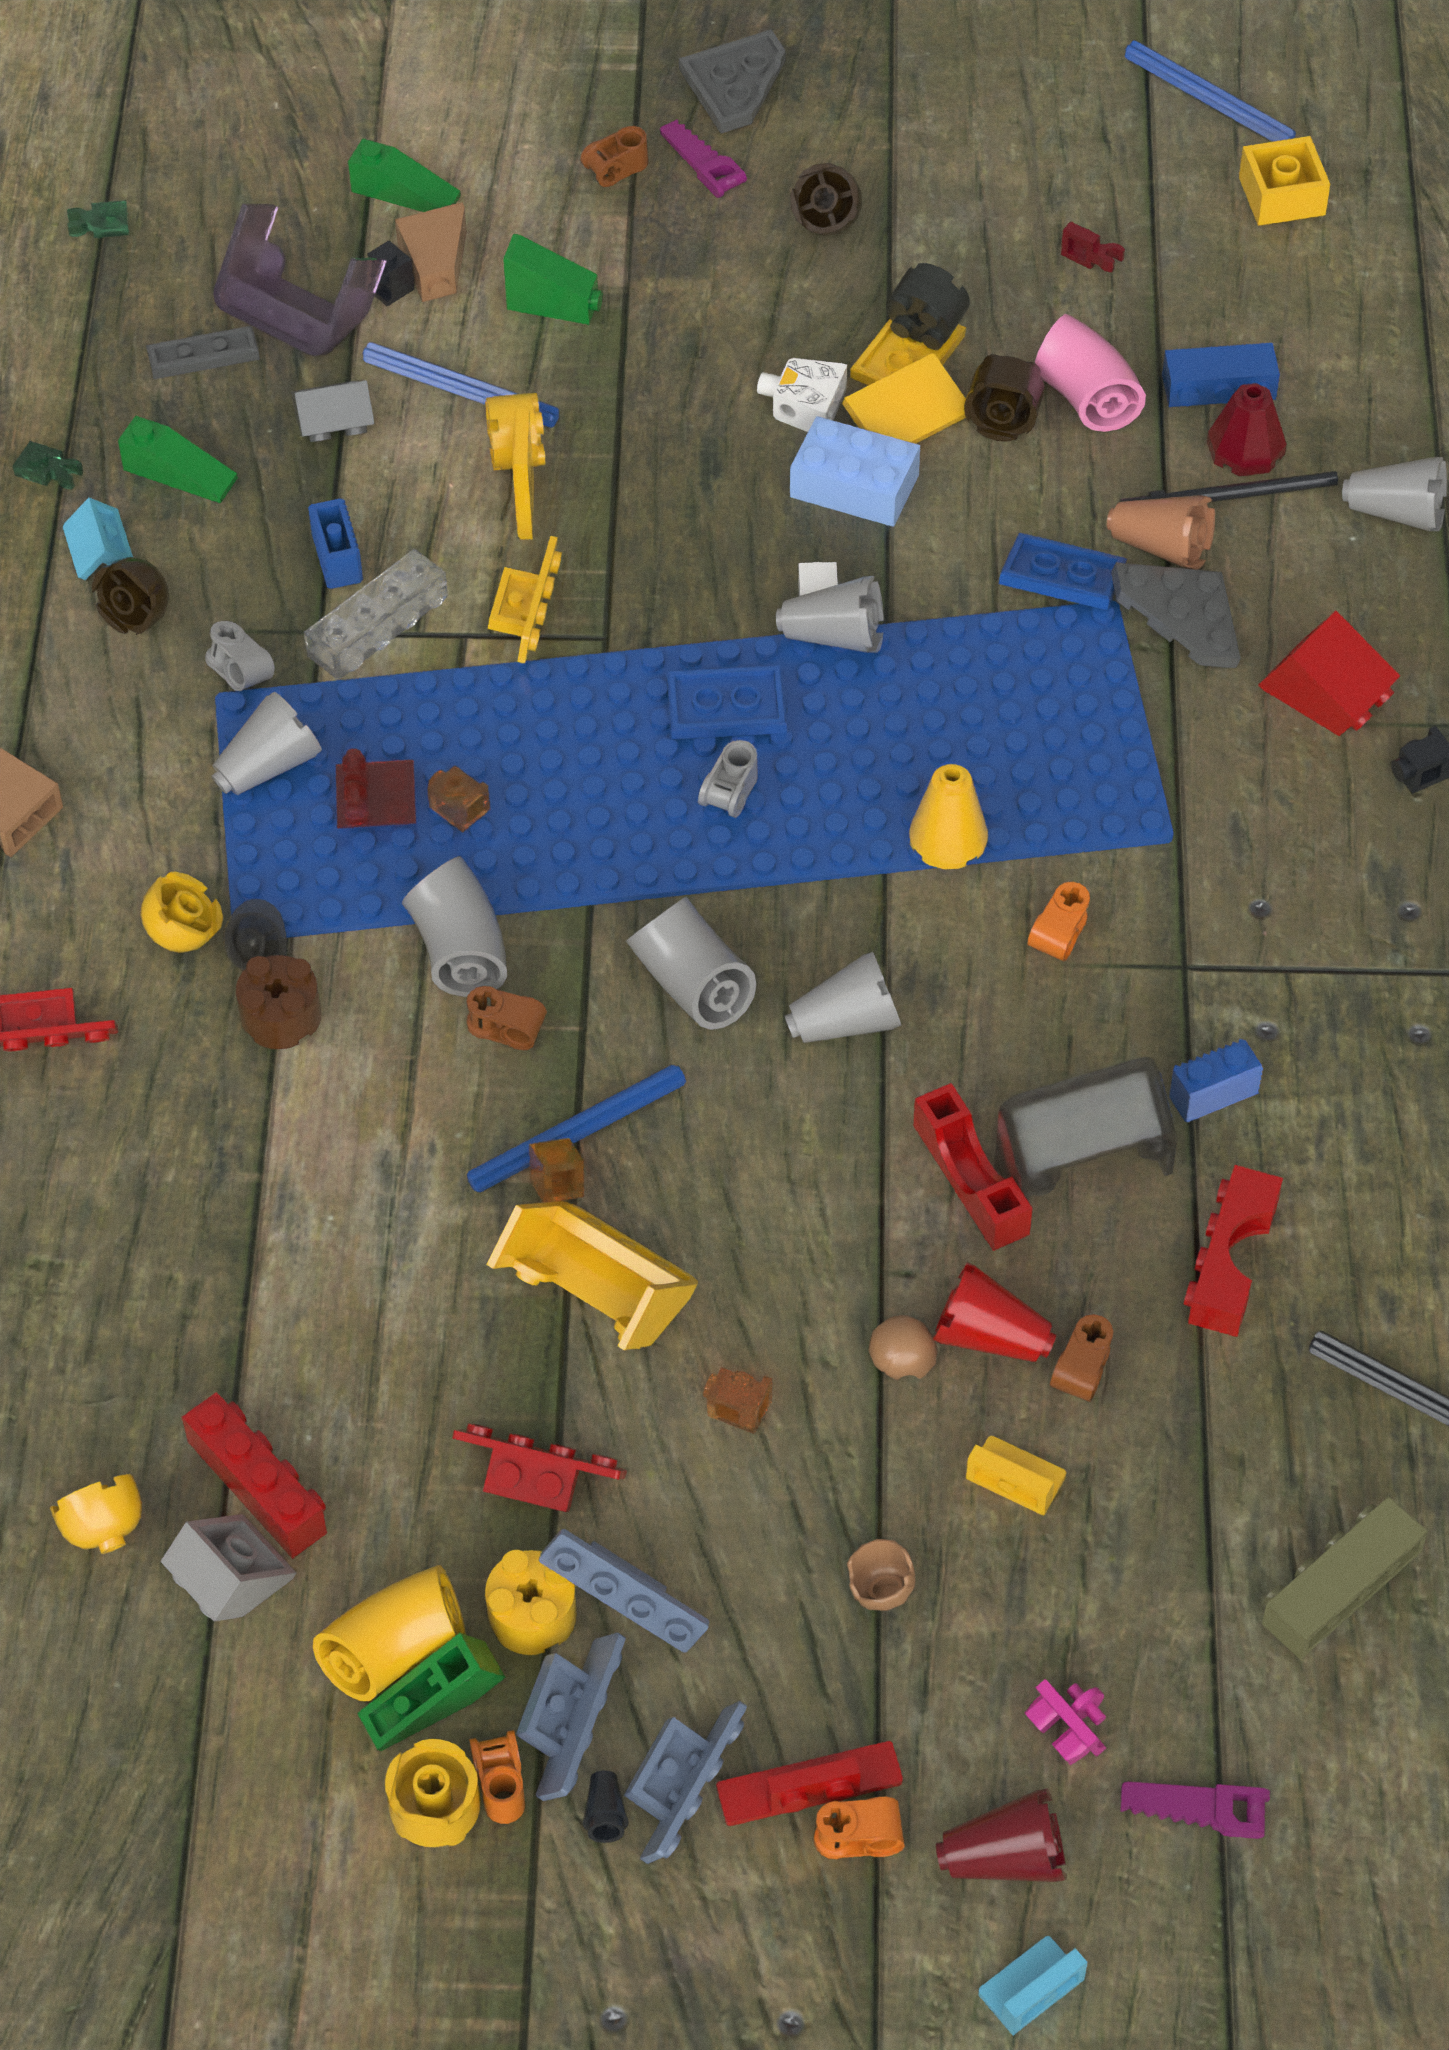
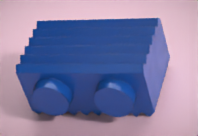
(335, 543)
(1215, 1080)

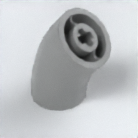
(458, 929)
(695, 966)

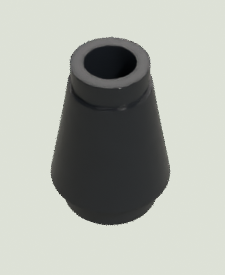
(605, 1808)

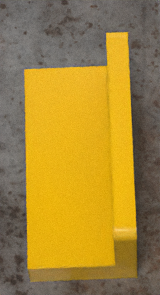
(1015, 1474)

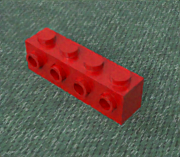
(255, 1475)

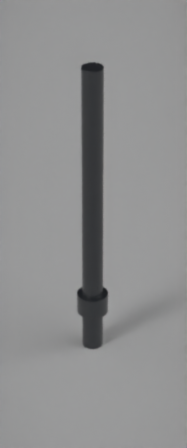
(1251, 489)

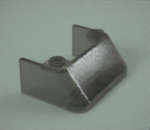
(1084, 1121)

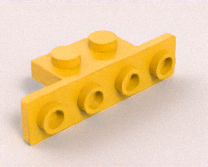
(520, 601)

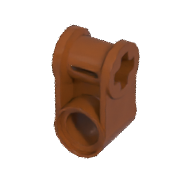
(618, 157)
(508, 1020)
(1083, 1362)

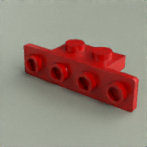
(46, 1018)
(535, 1473)
(809, 1783)

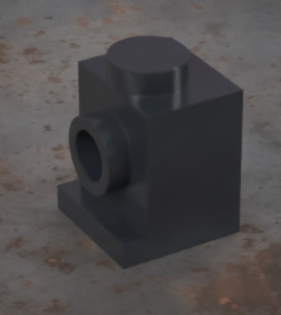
(397, 275)
(1423, 761)

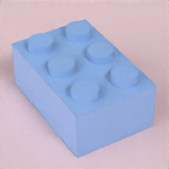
(854, 471)

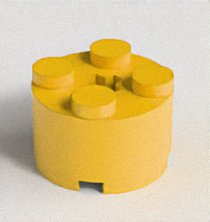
(501, 427)
(529, 1603)
(430, 1817)

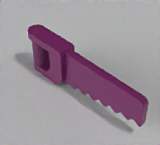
(703, 159)
(1200, 1805)

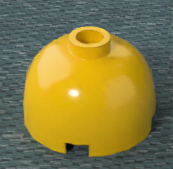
(180, 913)
(100, 1514)

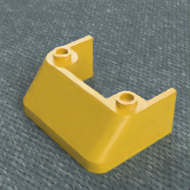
(597, 1265)

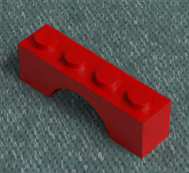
(990, 1199)
(1246, 1211)

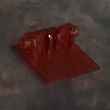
(374, 792)

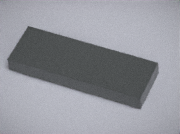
(202, 352)

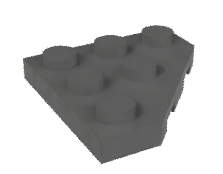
(734, 78)
(1182, 607)

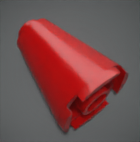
(992, 1320)

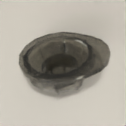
(254, 931)

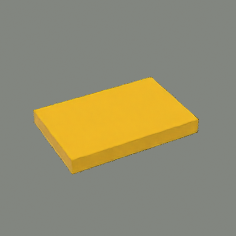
(891, 353)
(909, 402)
(523, 473)

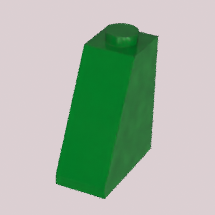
(548, 283)

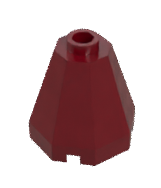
(1247, 433)

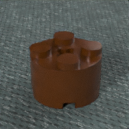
(278, 1000)

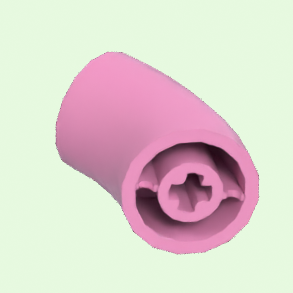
(1090, 375)

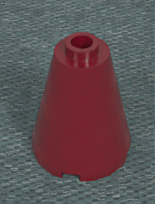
(1007, 1843)

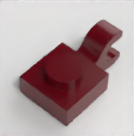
(1085, 248)

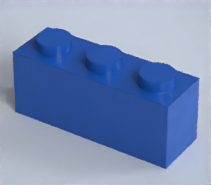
(1216, 373)

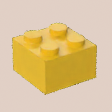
(1284, 180)

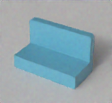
(95, 537)
(1032, 1983)

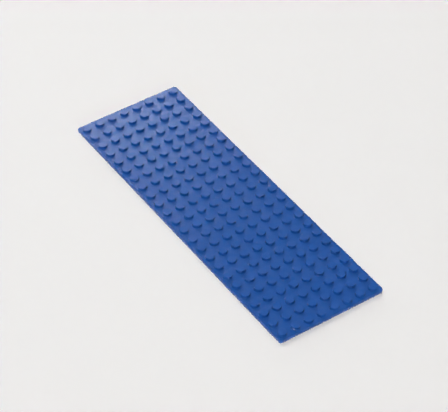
(607, 807)

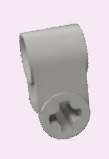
(238, 656)
(728, 782)

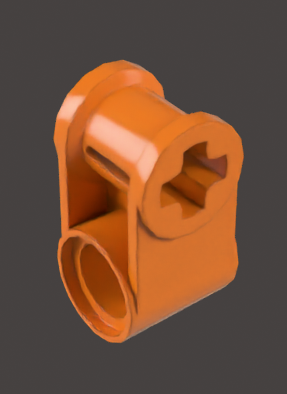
(1061, 921)
(499, 1770)
(863, 1828)

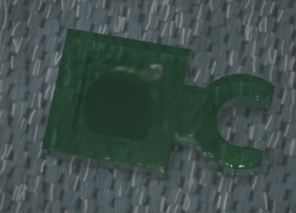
(104, 219)
(43, 463)

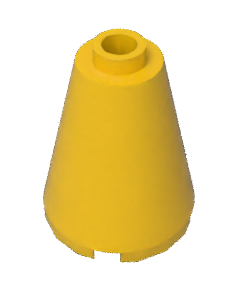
(949, 820)

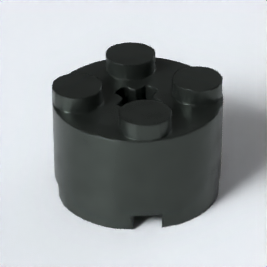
(927, 305)

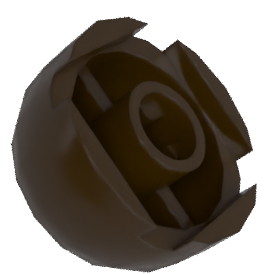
(826, 199)
(131, 594)

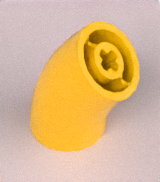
(389, 1633)

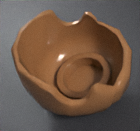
(902, 1347)
(881, 1575)

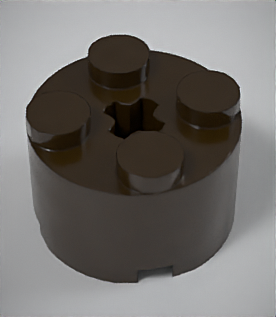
(1004, 397)

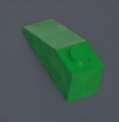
(396, 178)
(171, 459)
(432, 1691)

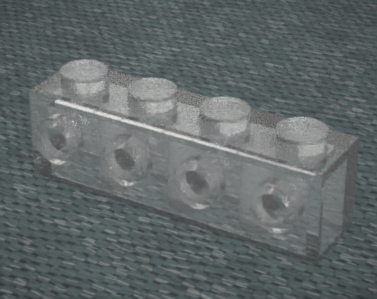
(376, 614)

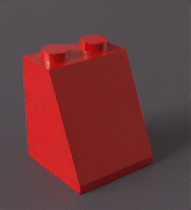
(1332, 677)

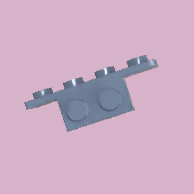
(624, 1589)
(565, 1709)
(676, 1772)

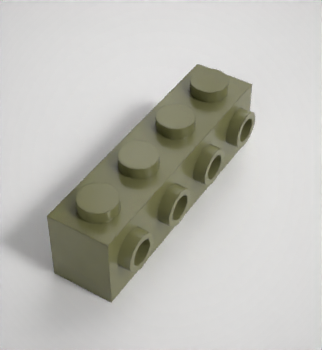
(1343, 1576)

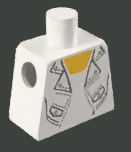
(805, 391)

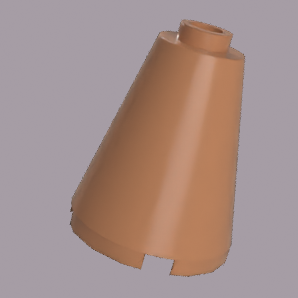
(1166, 527)

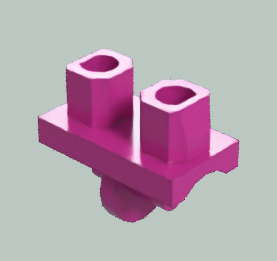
(1079, 1737)

